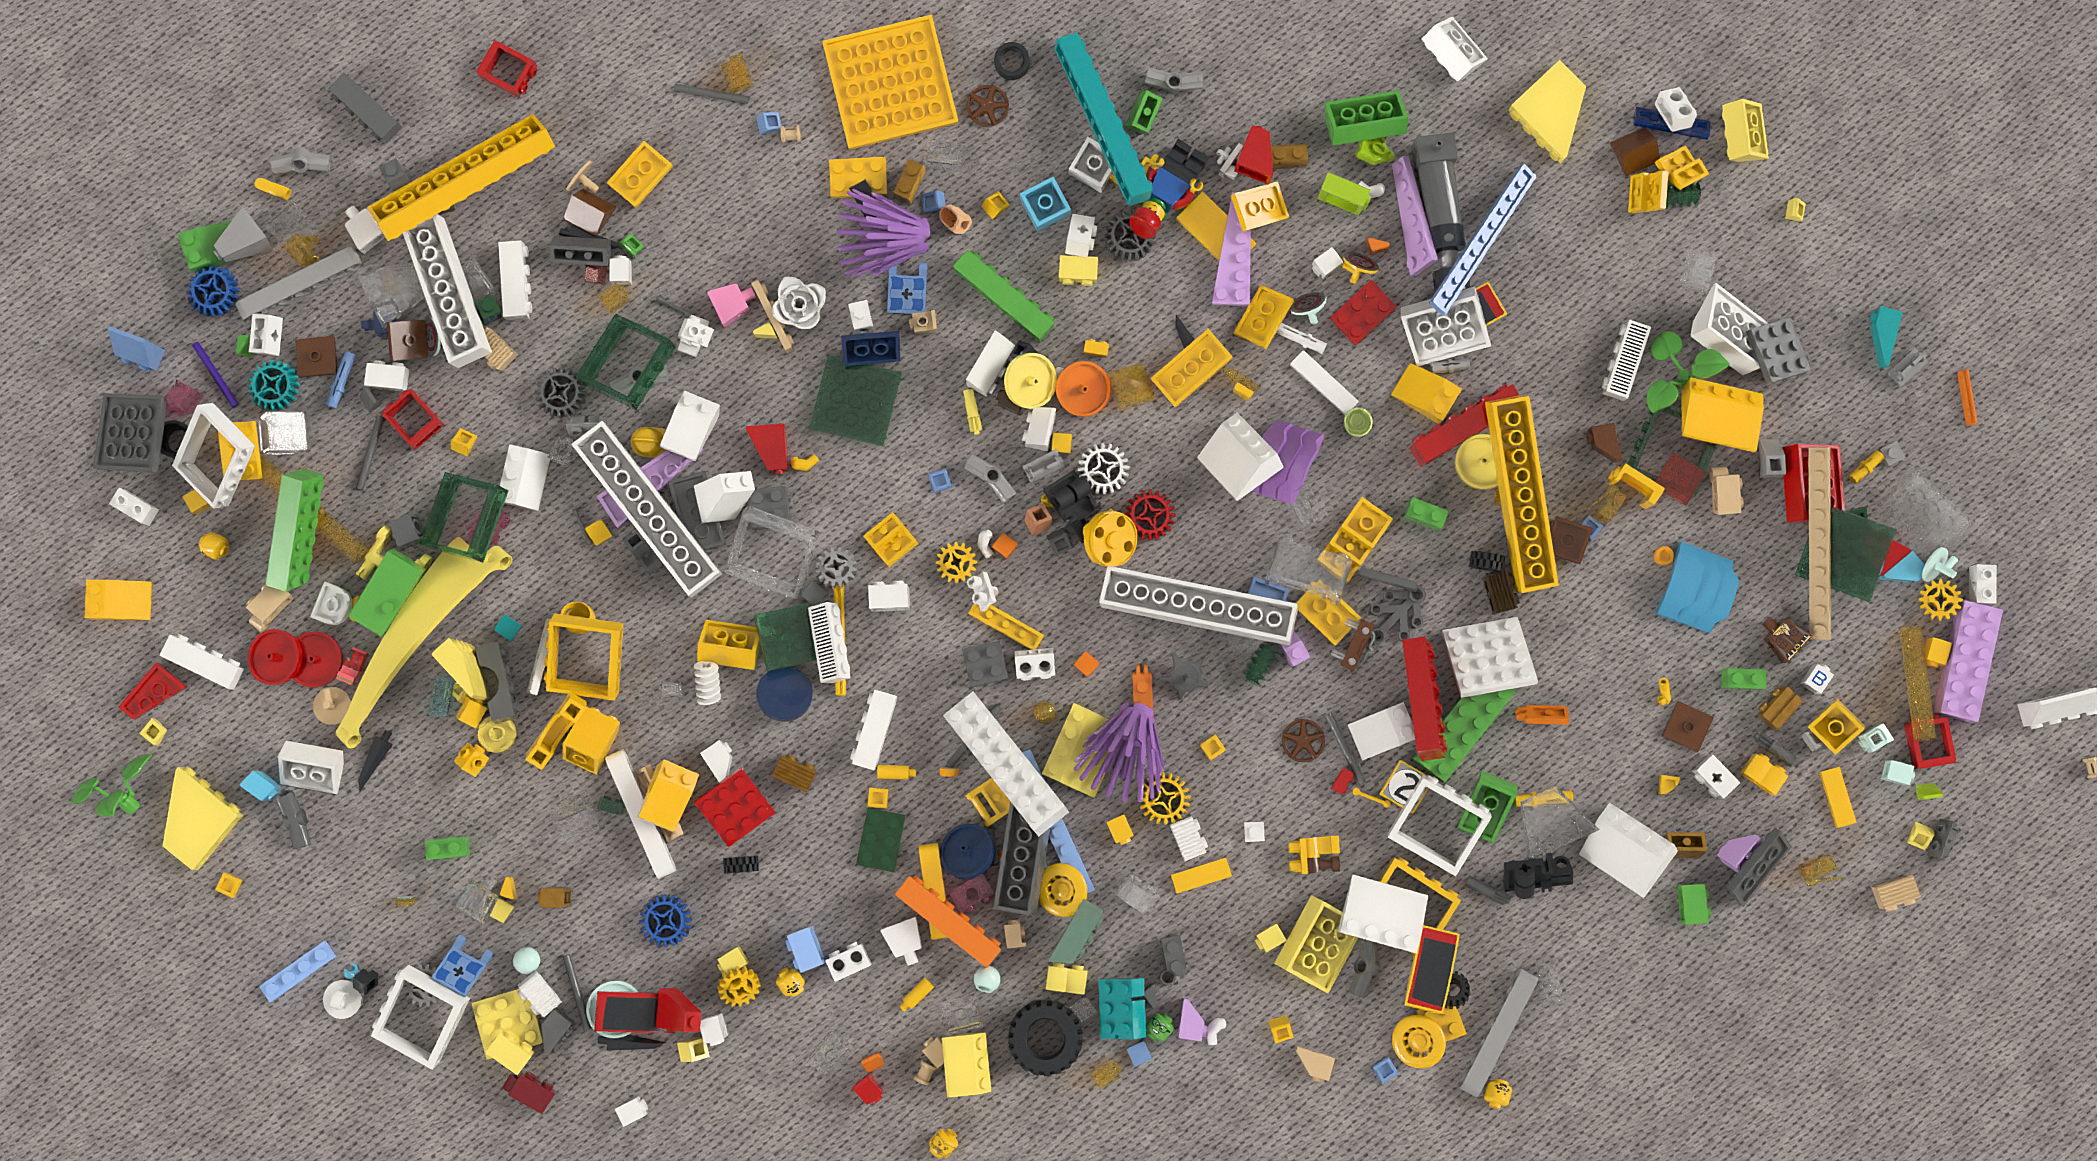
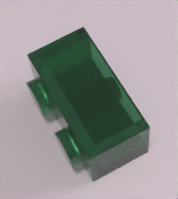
(611, 806)

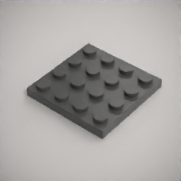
(130, 432)

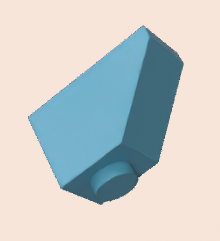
(1906, 570)
(260, 785)

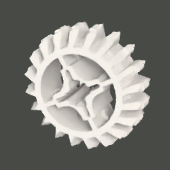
(1112, 465)

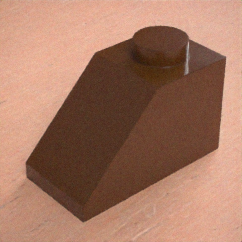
(1605, 441)

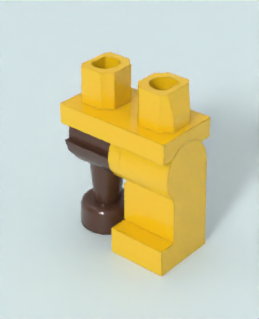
(1309, 854)

